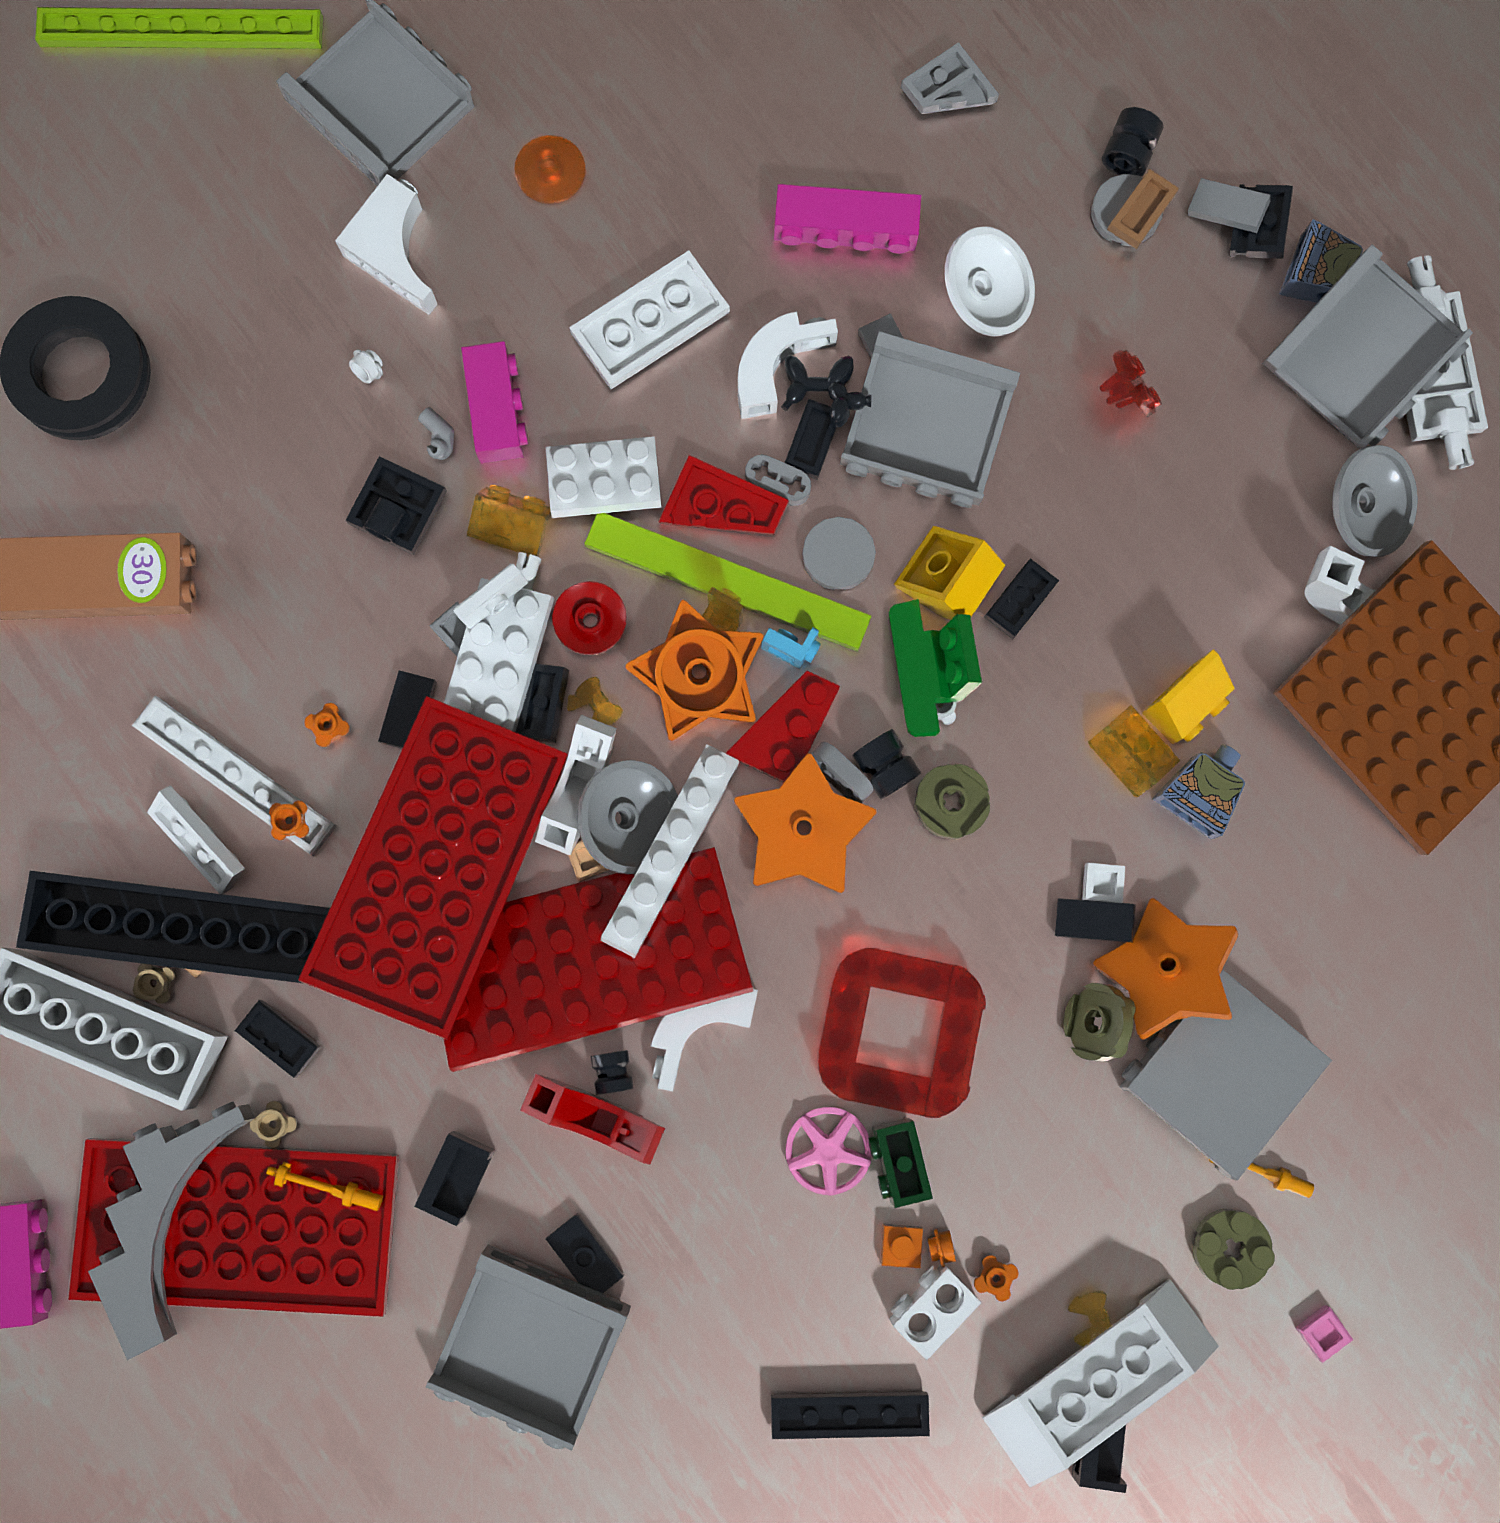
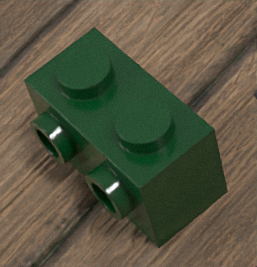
(902, 1163)

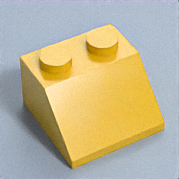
(950, 572)
(1191, 698)

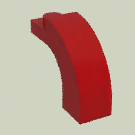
(593, 1117)

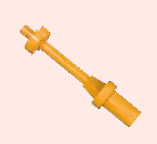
(1284, 1180)
(349, 1194)

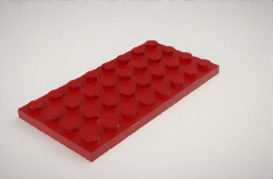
(434, 868)
(557, 982)
(250, 1241)

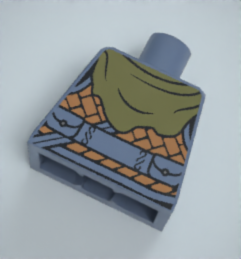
(1318, 262)
(1204, 791)

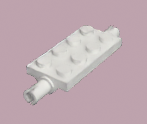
(1455, 401)
(501, 654)

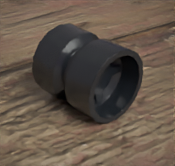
(1132, 142)
(886, 764)

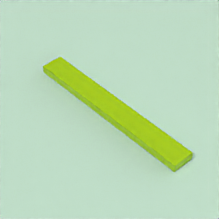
(179, 27)
(703, 570)

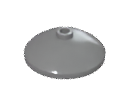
(1375, 501)
(641, 798)

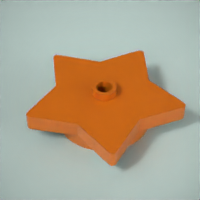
(692, 700)
(774, 821)
(1188, 989)

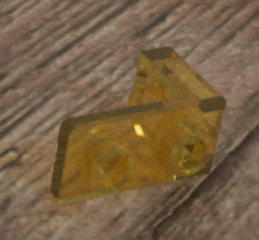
(724, 610)

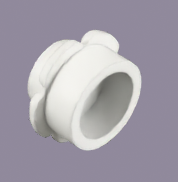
(366, 365)

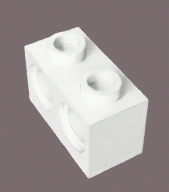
(942, 1317)

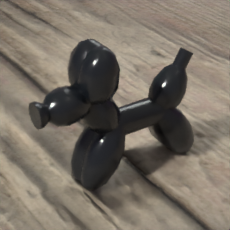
(833, 384)

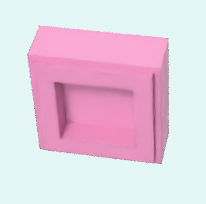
(1324, 1333)

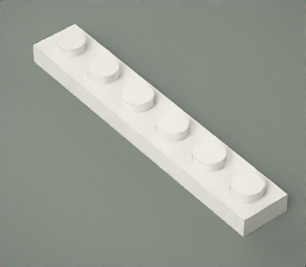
(669, 851)

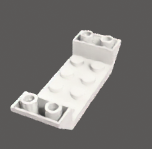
(1102, 1385)

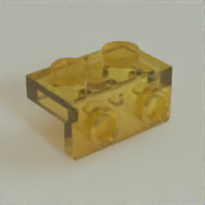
(509, 520)
(1134, 751)

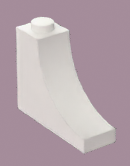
(380, 240)

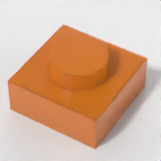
(901, 1246)

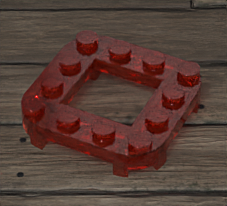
(955, 1039)

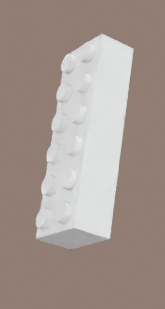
(105, 1030)

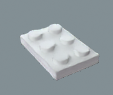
(603, 477)

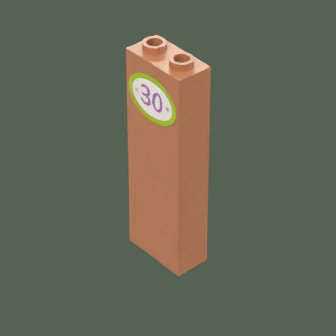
(96, 576)

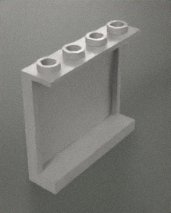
(380, 95)
(1367, 350)
(929, 420)
(1227, 1079)
(528, 1348)

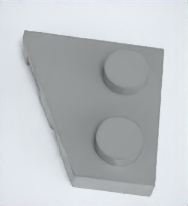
(949, 84)

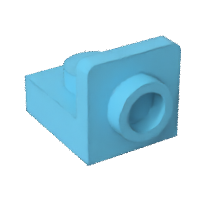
(785, 646)

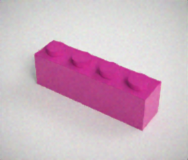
(847, 218)

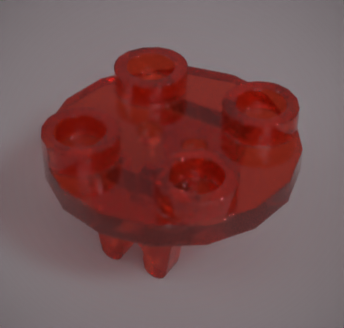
(1128, 386)

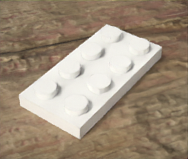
(649, 319)

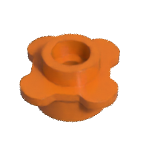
(337, 727)
(281, 812)
(985, 1281)

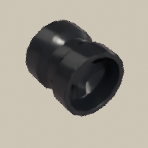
(611, 1072)

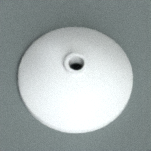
(989, 281)

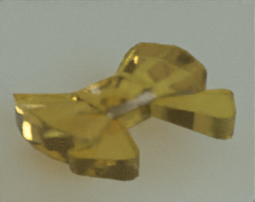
(590, 693)
(1093, 1305)

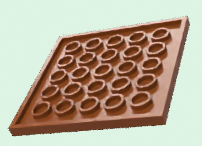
(1410, 697)

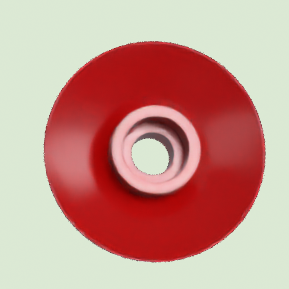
(586, 600)

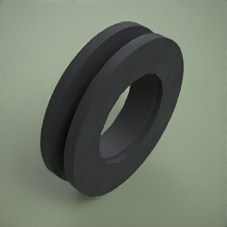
(40, 333)

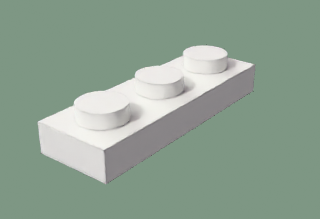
(195, 840)

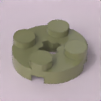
(951, 779)
(1116, 1027)
(1255, 1255)

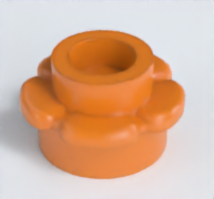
(941, 1247)

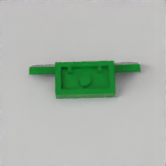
(932, 665)

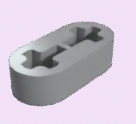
(781, 472)
(842, 773)

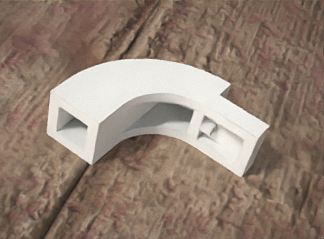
(767, 351)
(1335, 585)
(588, 753)
(678, 1026)

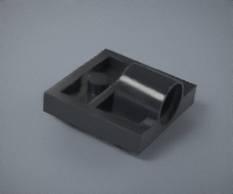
(396, 505)

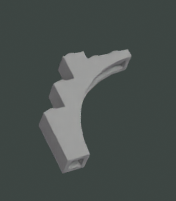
(133, 1278)

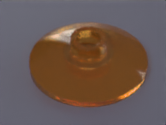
(551, 183)

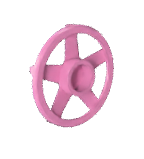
(828, 1151)

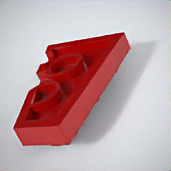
(721, 501)
(787, 728)

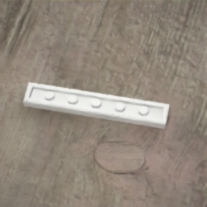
(226, 769)

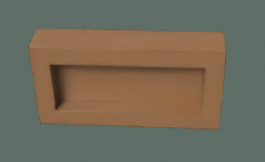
(1143, 209)

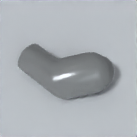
(442, 434)

